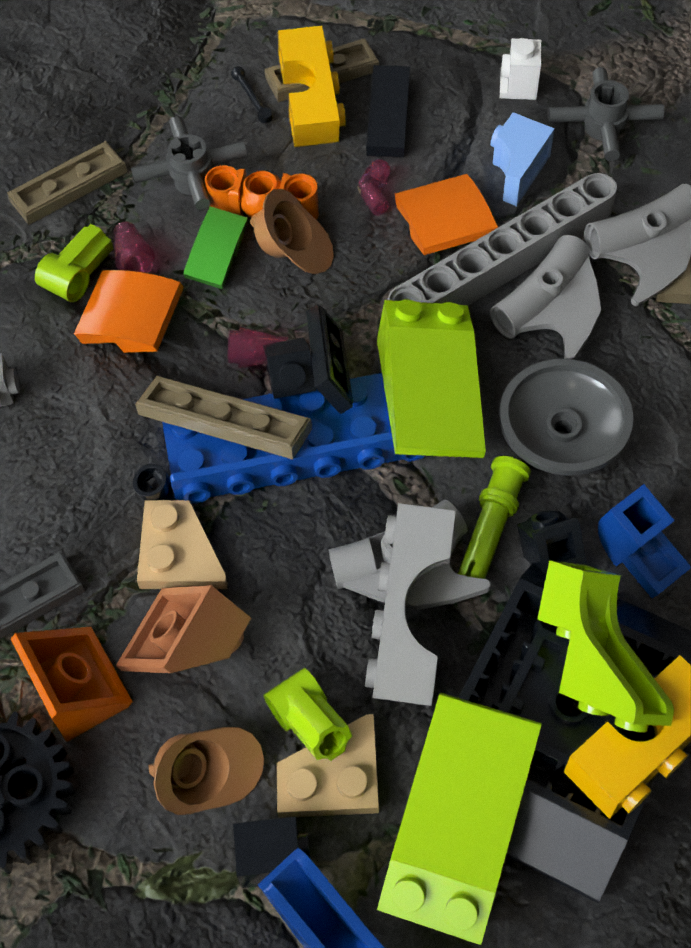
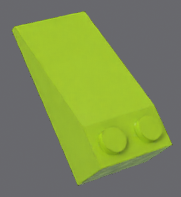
(431, 379)
(459, 818)

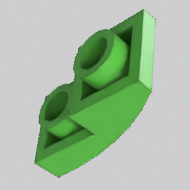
(215, 247)

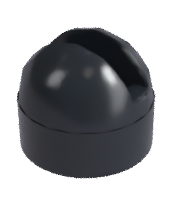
(144, 489)

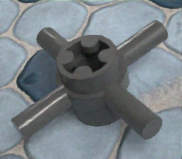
(606, 112)
(189, 162)

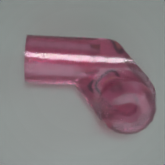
(372, 185)

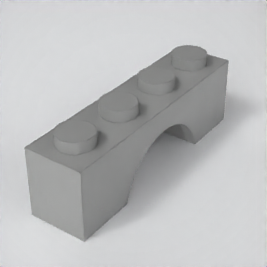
(420, 543)

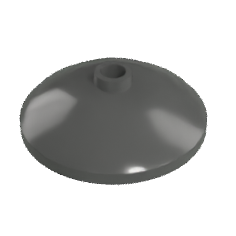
(570, 398)

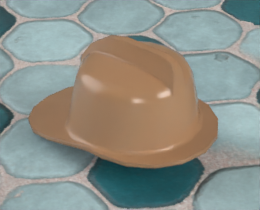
(292, 232)
(206, 769)

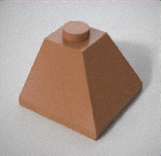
(185, 631)

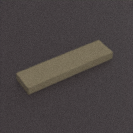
(224, 417)

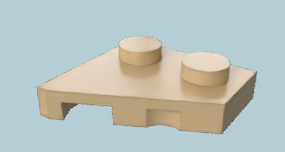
(176, 549)
(331, 787)

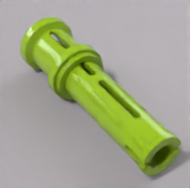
(497, 504)

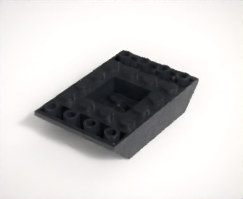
(521, 674)

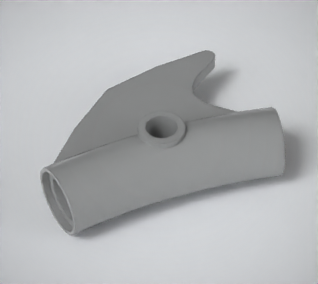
(649, 239)
(555, 297)
(359, 564)

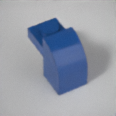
(634, 537)

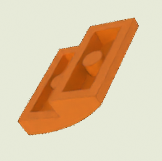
(445, 214)
(129, 310)

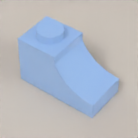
(520, 152)

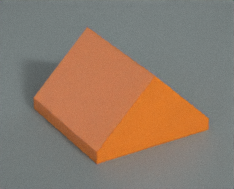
(72, 677)

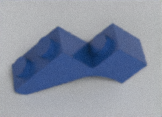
(314, 906)

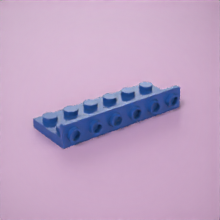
(337, 443)

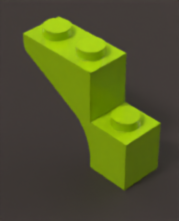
(599, 662)

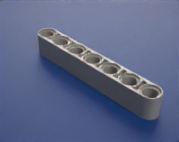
(513, 246)

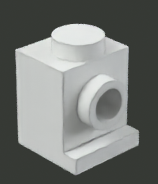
(521, 70)

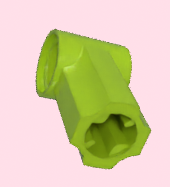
(71, 269)
(303, 707)

